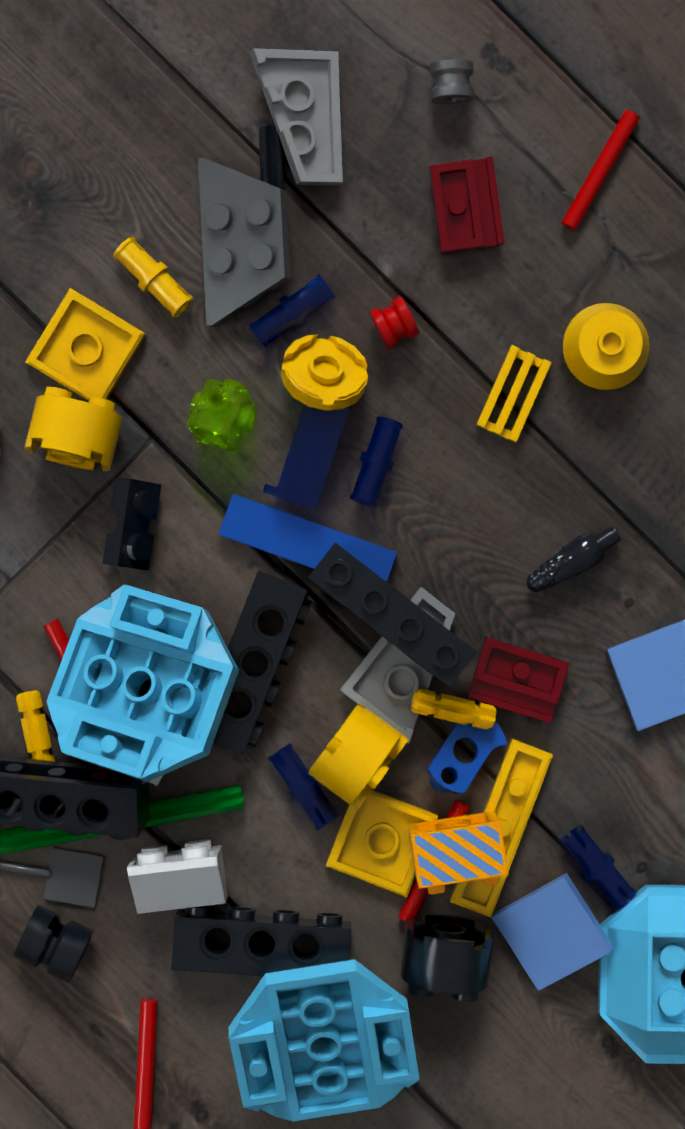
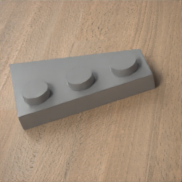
(305, 108)
(389, 677)

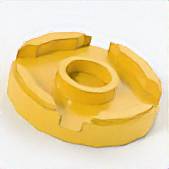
(324, 372)

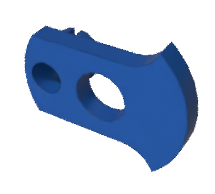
(463, 773)

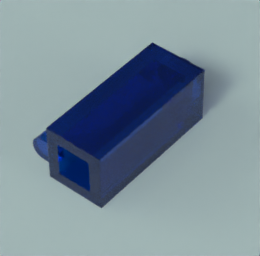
(310, 456)

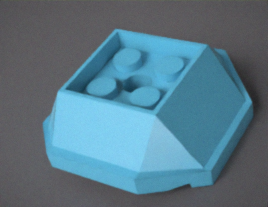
(108, 660)
(642, 975)
(322, 1042)

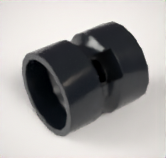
(53, 943)

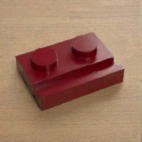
(466, 205)
(518, 679)

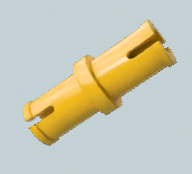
(153, 277)

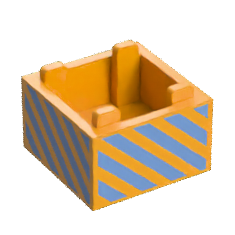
(458, 851)

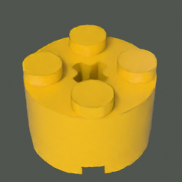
(74, 430)
(358, 756)

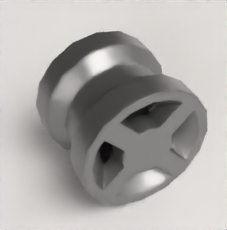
(451, 81)

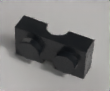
(135, 506)

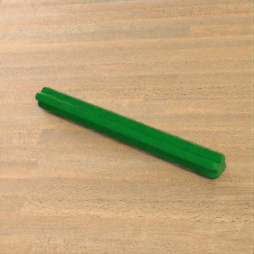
(160, 812)

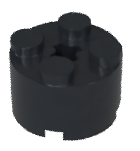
(446, 957)

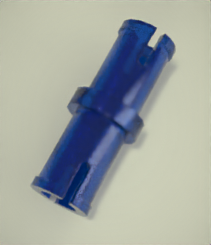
(292, 310)
(376, 461)
(303, 786)
(598, 867)

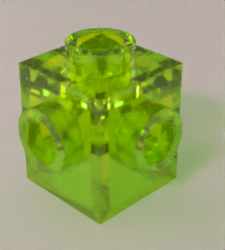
(222, 414)

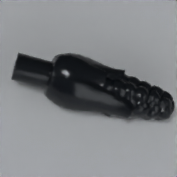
(573, 559)

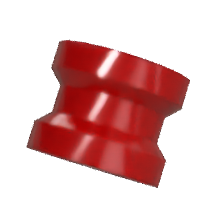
(394, 322)

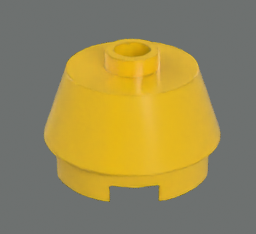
(606, 346)

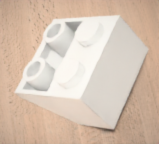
(178, 878)

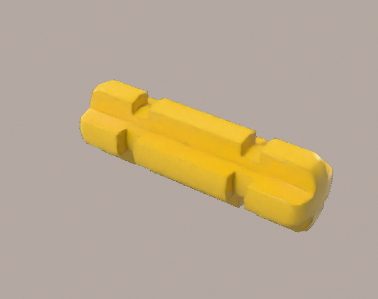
(453, 709)
(34, 725)

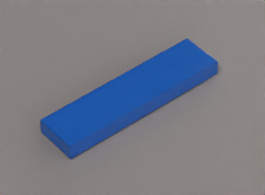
(297, 537)

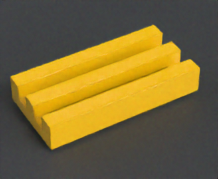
(528, 360)

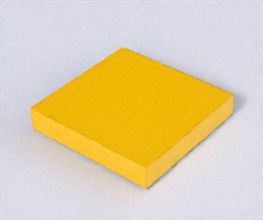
(85, 347)
(376, 842)

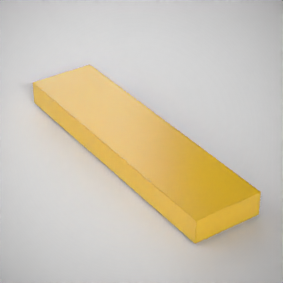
(513, 802)

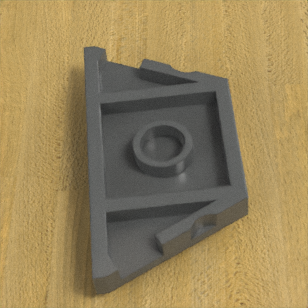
(241, 239)

